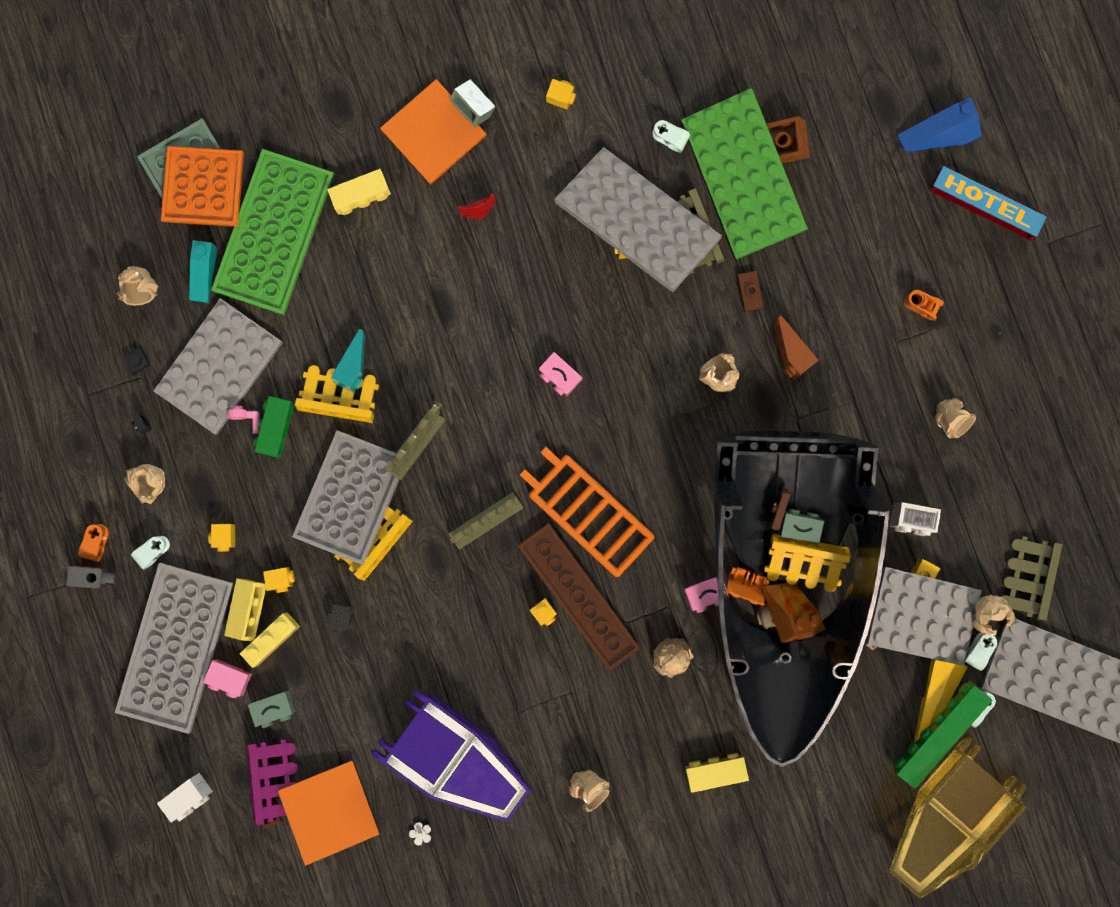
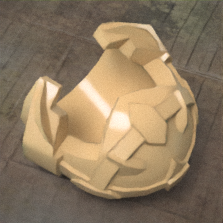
(136, 286)
(720, 373)
(952, 418)
(145, 482)
(992, 608)
(672, 657)
(589, 788)

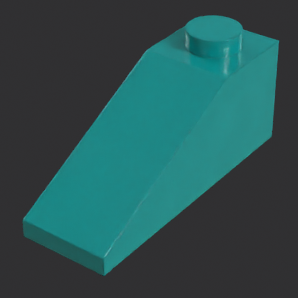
(201, 270)
(350, 369)

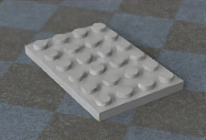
(218, 366)
(348, 499)
(923, 616)

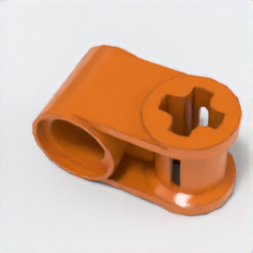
(927, 305)
(92, 544)

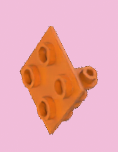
(745, 588)

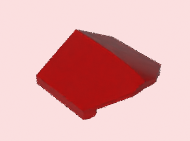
(478, 209)

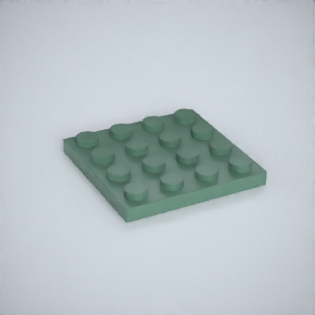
(154, 159)

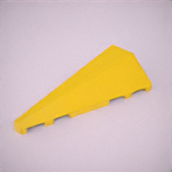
(940, 687)

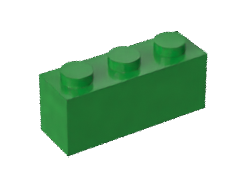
(273, 427)

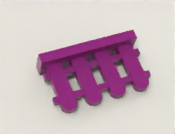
(265, 772)

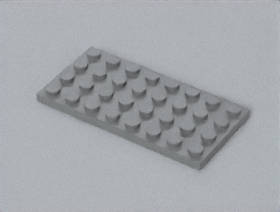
(638, 219)
(174, 648)
(1056, 678)

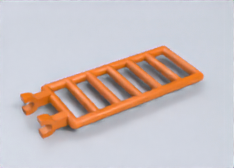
(607, 499)

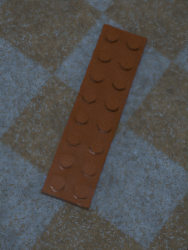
(579, 597)

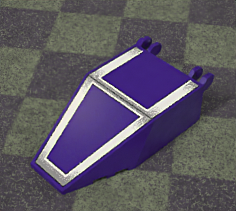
(454, 761)

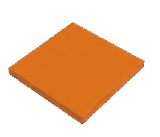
(432, 132)
(202, 186)
(328, 812)

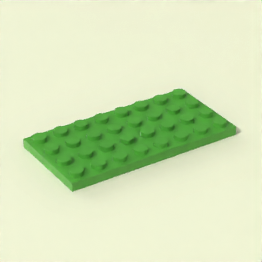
(744, 174)
(273, 232)

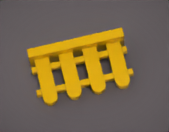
(326, 406)
(387, 538)
(815, 553)

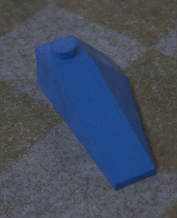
(950, 127)

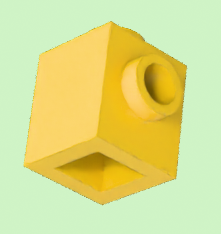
(560, 94)
(222, 537)
(925, 569)
(279, 579)
(544, 612)

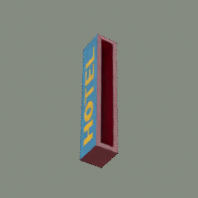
(987, 203)

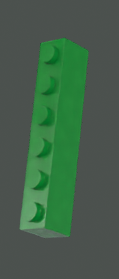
(942, 734)

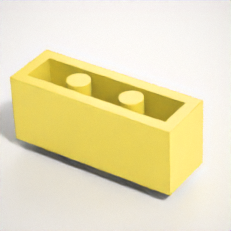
(359, 192)
(245, 610)
(269, 640)
(716, 772)

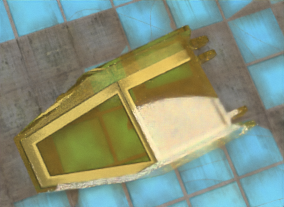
(954, 822)

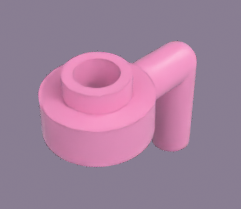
(239, 413)

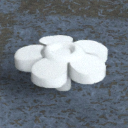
(420, 833)

